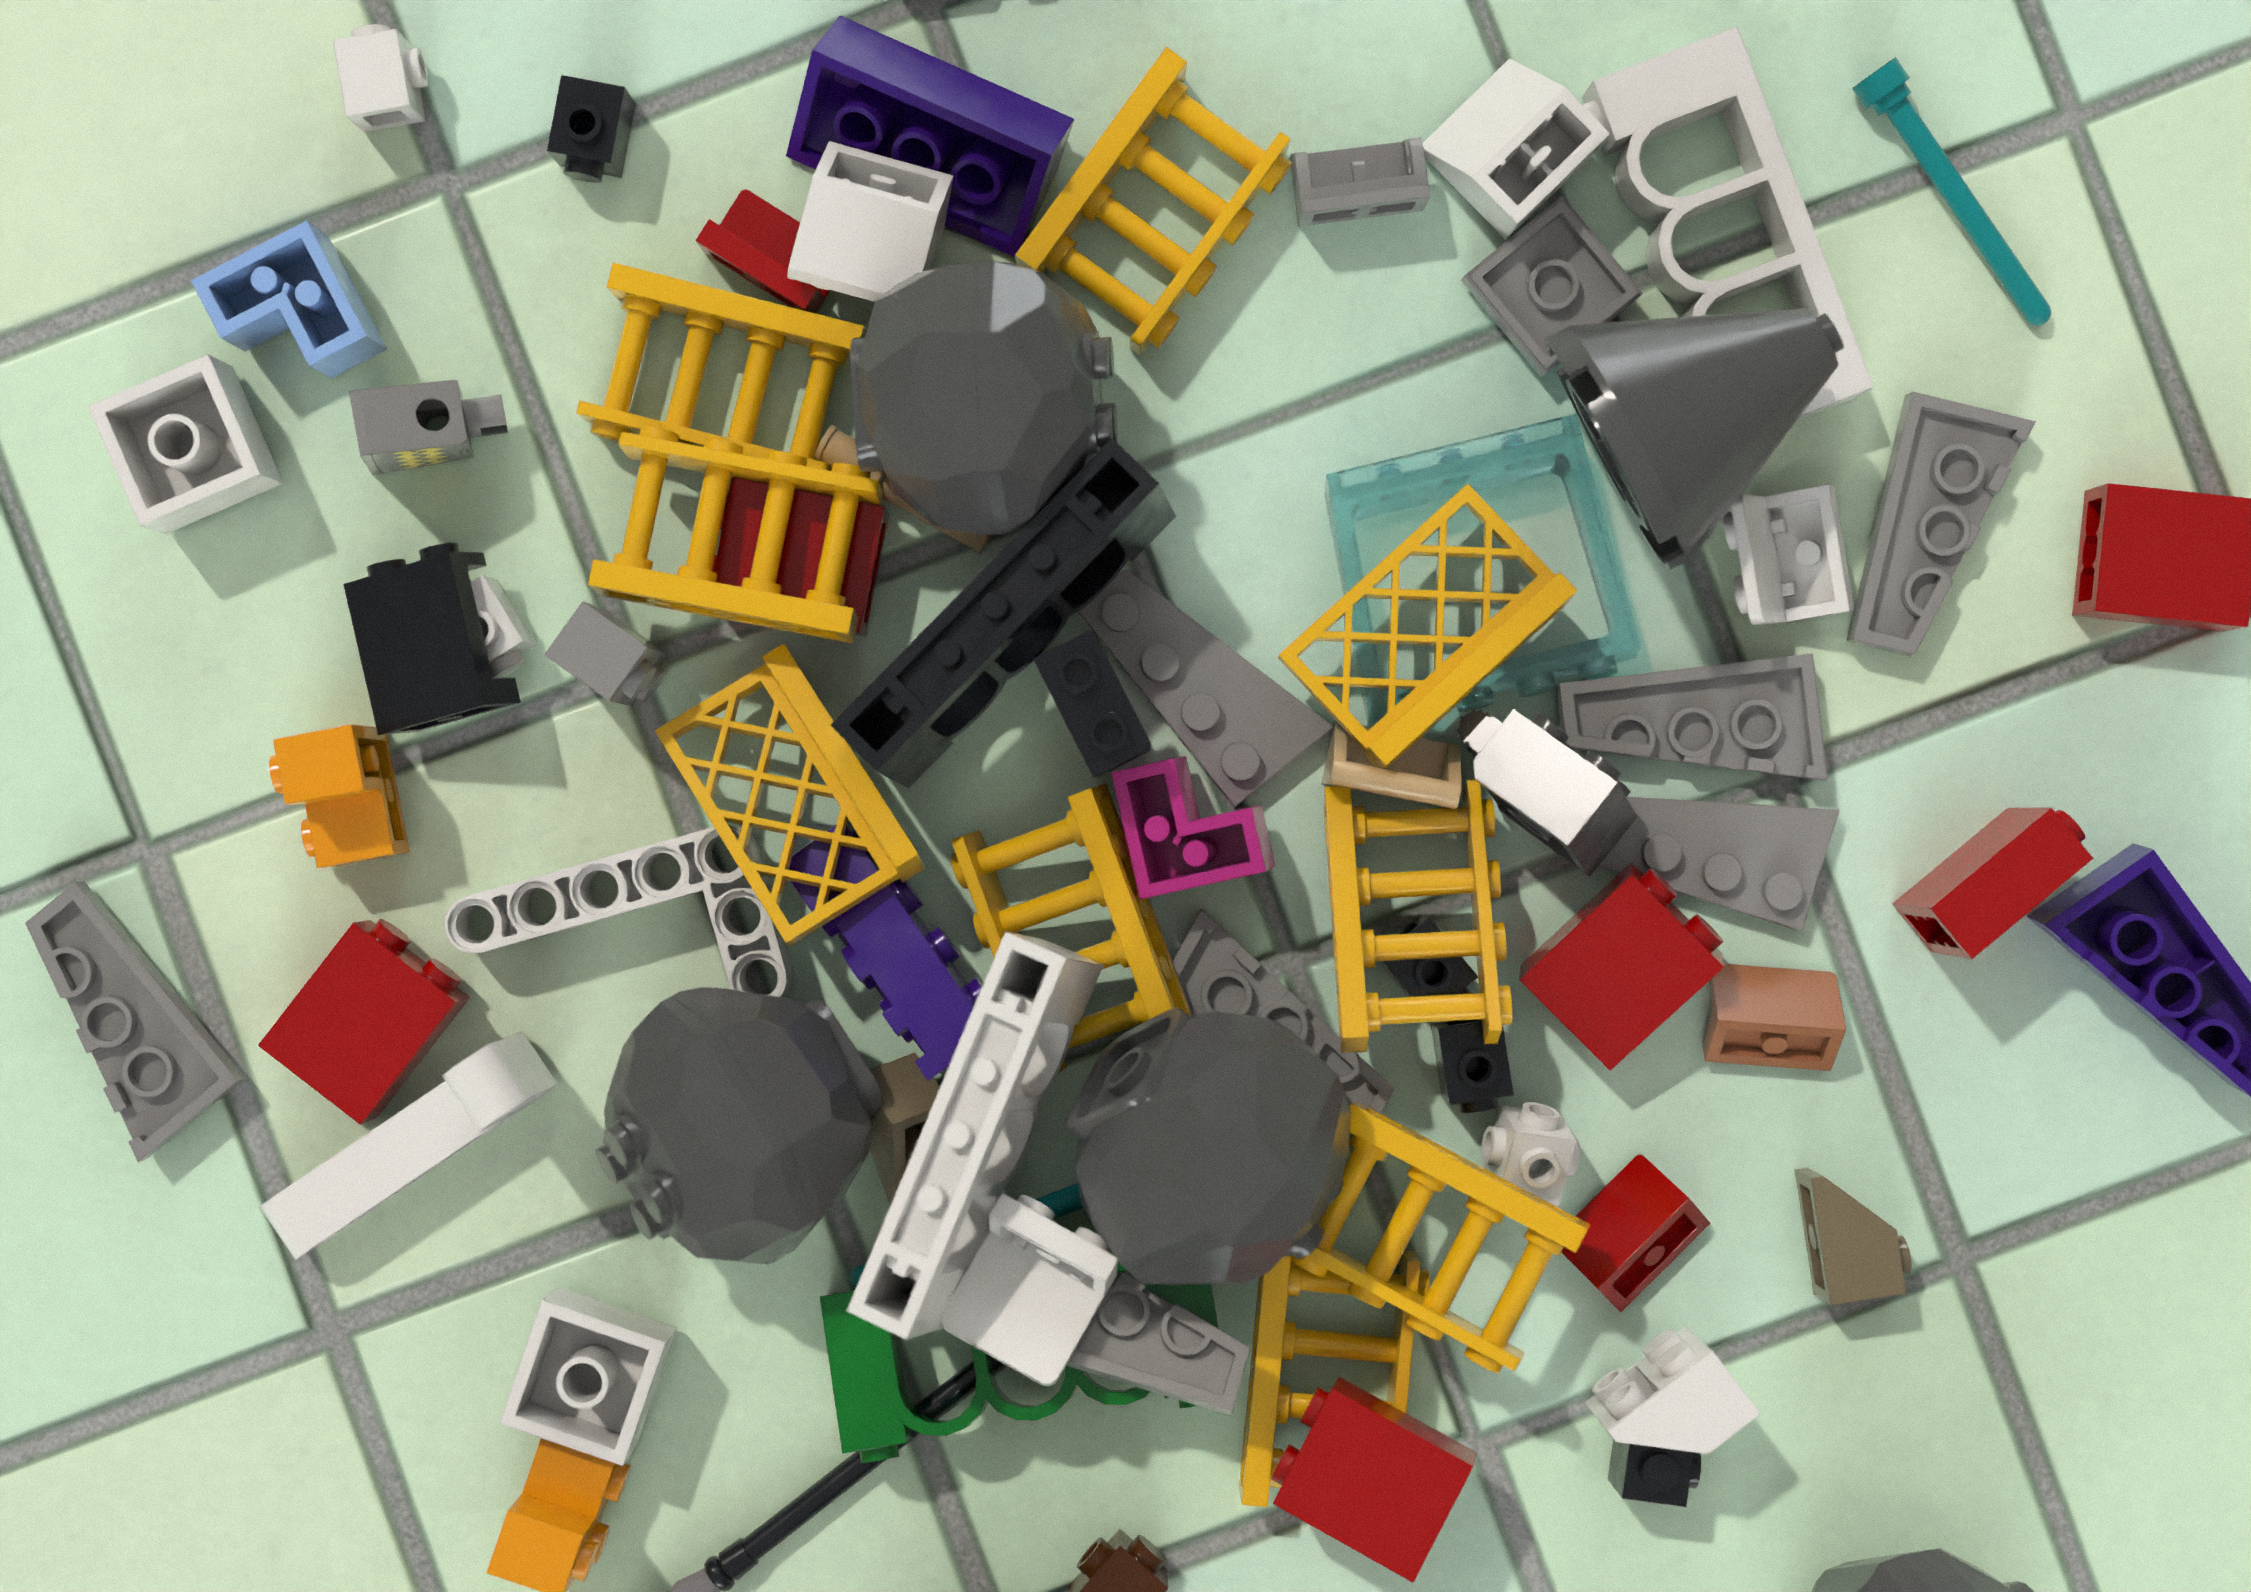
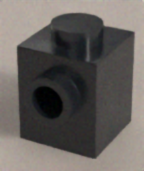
(591, 128)
(1430, 975)
(1469, 1069)
(1653, 1473)

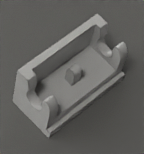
(1360, 182)

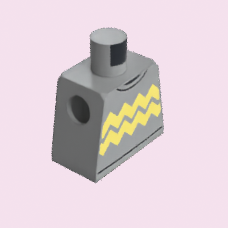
(394, 419)

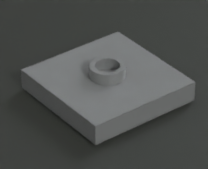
(1550, 279)

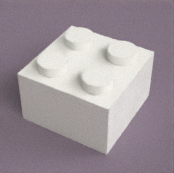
(185, 444)
(588, 1375)

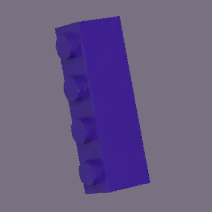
(937, 116)

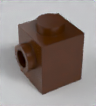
(1121, 1566)

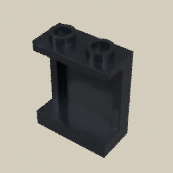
(424, 642)
(1093, 703)

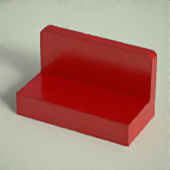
(758, 246)
(1634, 1231)

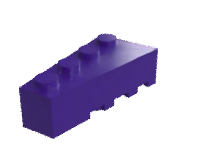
(2160, 954)
(896, 955)

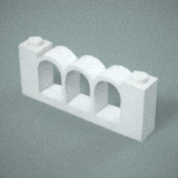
(1681, 90)
(974, 1133)

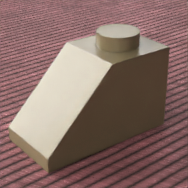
(900, 1121)
(1847, 1245)

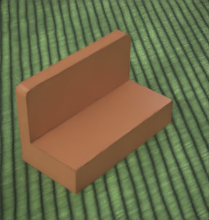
(1774, 1018)

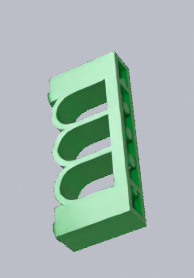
(872, 1394)

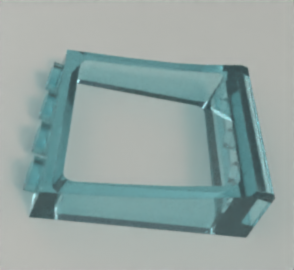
(1484, 463)

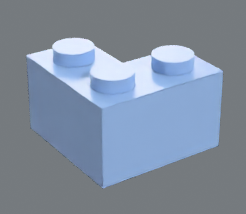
(295, 286)

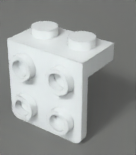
(1789, 556)
(1030, 1289)

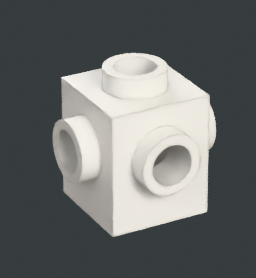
(1532, 1149)

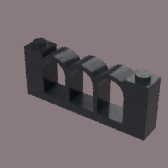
(1006, 616)

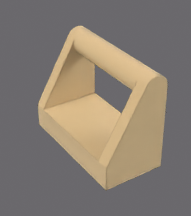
(1423, 774)

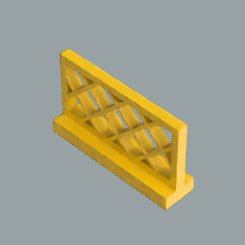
(1467, 666)
(837, 766)

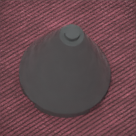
(1692, 408)

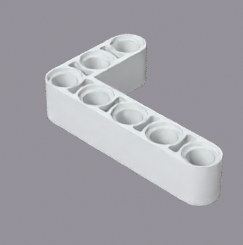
(636, 890)
(410, 1144)

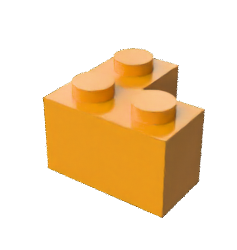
(347, 793)
(556, 1522)

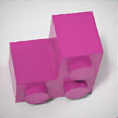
(1170, 841)

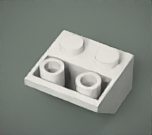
(1514, 144)
(868, 222)
(1672, 1397)

